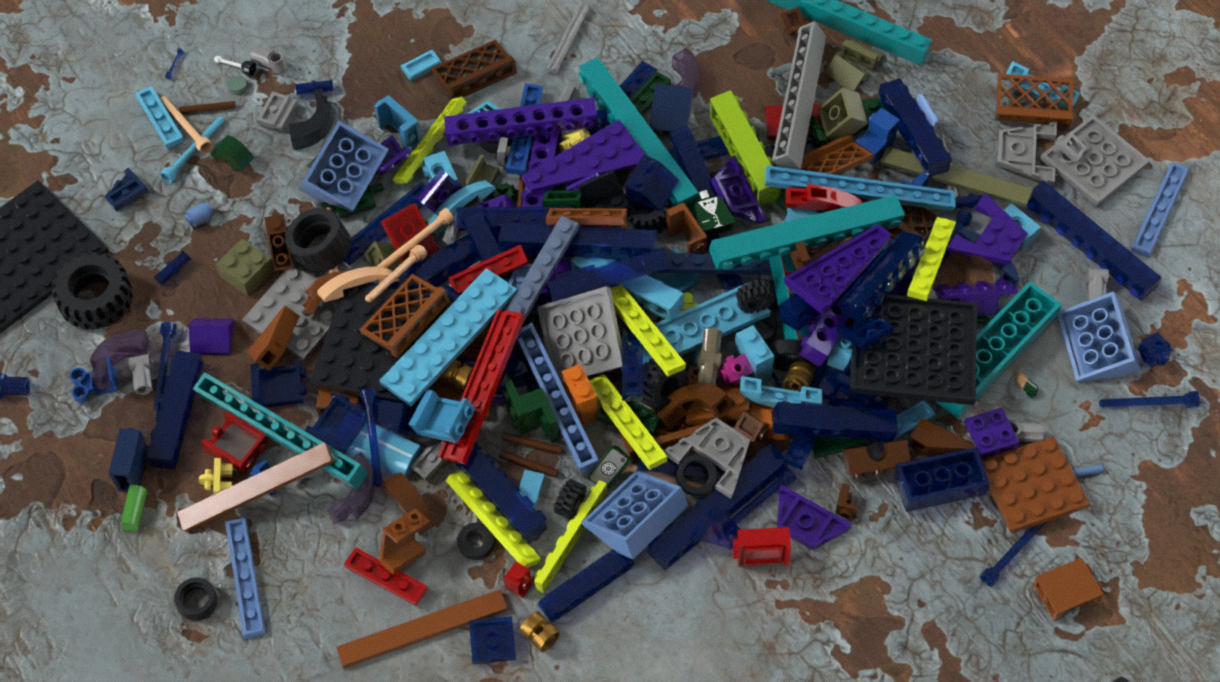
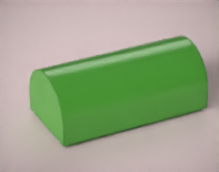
(133, 508)

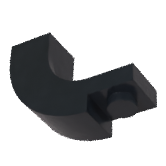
(315, 128)

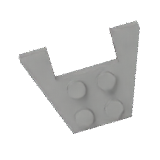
(1018, 151)
(721, 446)

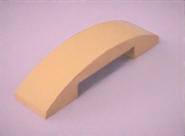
(334, 288)

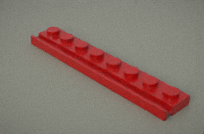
(485, 381)

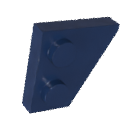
(125, 191)

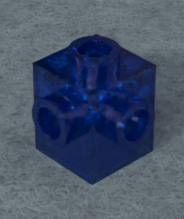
(1154, 350)

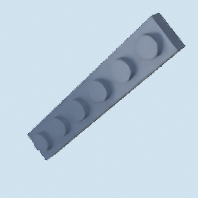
(543, 266)

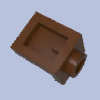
(752, 427)
(843, 506)

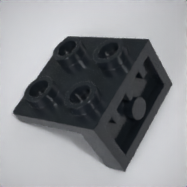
(604, 192)

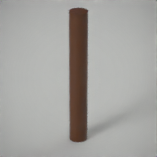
(207, 107)
(532, 443)
(528, 463)

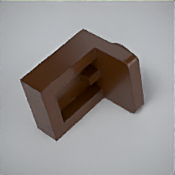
(793, 20)

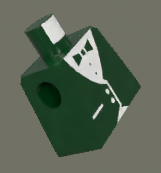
(712, 214)

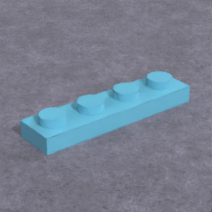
(159, 117)

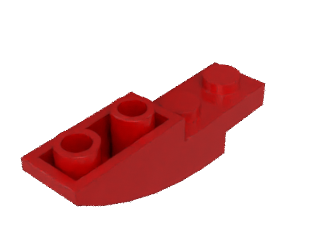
(819, 198)

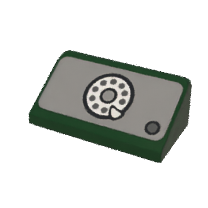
(610, 466)

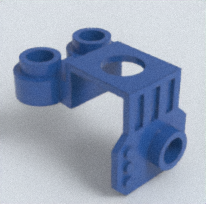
(87, 385)

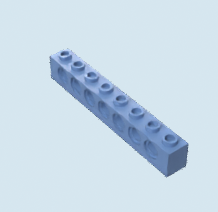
(560, 404)

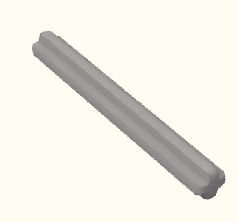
(568, 38)

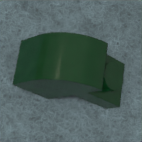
(233, 152)

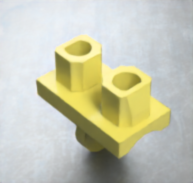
(573, 138)
(220, 470)

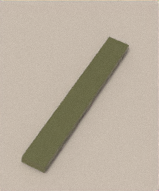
(961, 178)

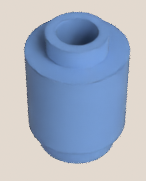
(199, 214)

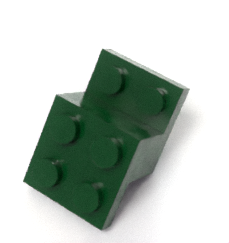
(530, 411)

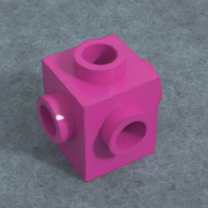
(734, 368)

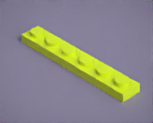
(426, 145)
(932, 258)
(646, 331)
(628, 423)
(493, 519)
(567, 542)

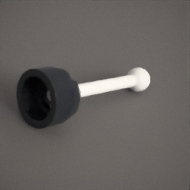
(247, 67)

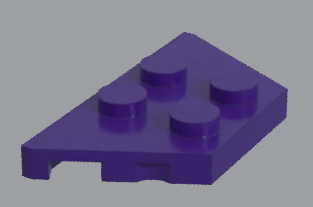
(737, 193)
(807, 520)

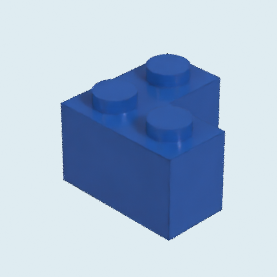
(880, 134)

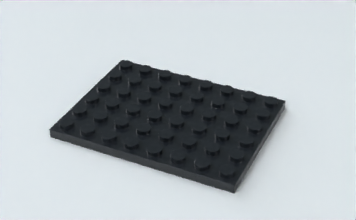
(34, 243)

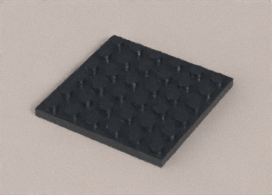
(925, 356)
(353, 360)

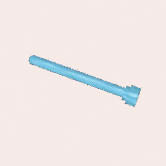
(169, 173)

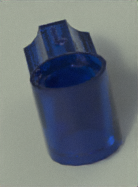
(14, 385)

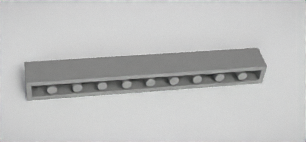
(799, 97)

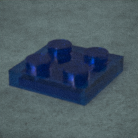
(492, 640)

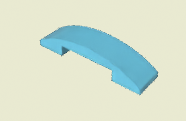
(1017, 69)
(461, 198)
(769, 396)

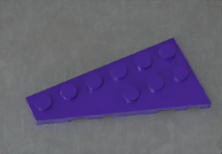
(600, 153)
(830, 275)

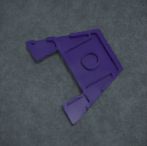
(998, 240)

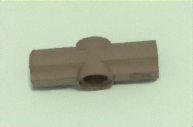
(709, 356)

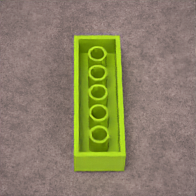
(743, 143)

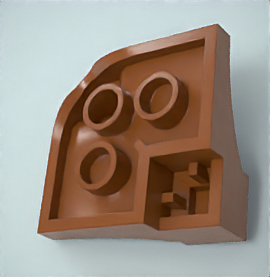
(739, 401)

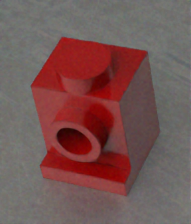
(518, 579)

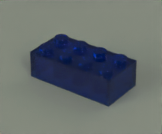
(941, 479)

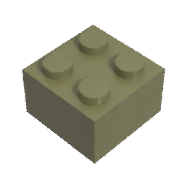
(842, 114)
(245, 267)

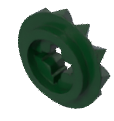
(510, 191)

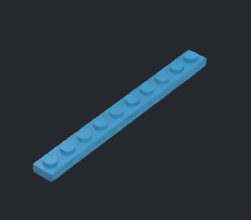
(861, 187)

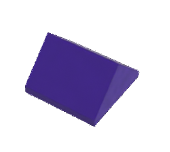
(438, 190)
(211, 336)

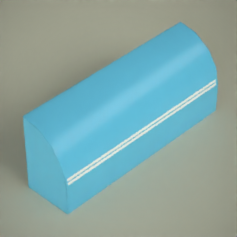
(394, 451)

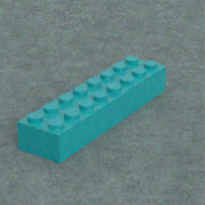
(1008, 338)

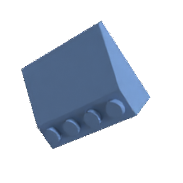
(343, 167)
(1099, 339)
(636, 513)

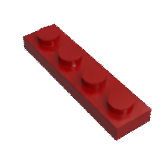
(499, 265)
(374, 571)

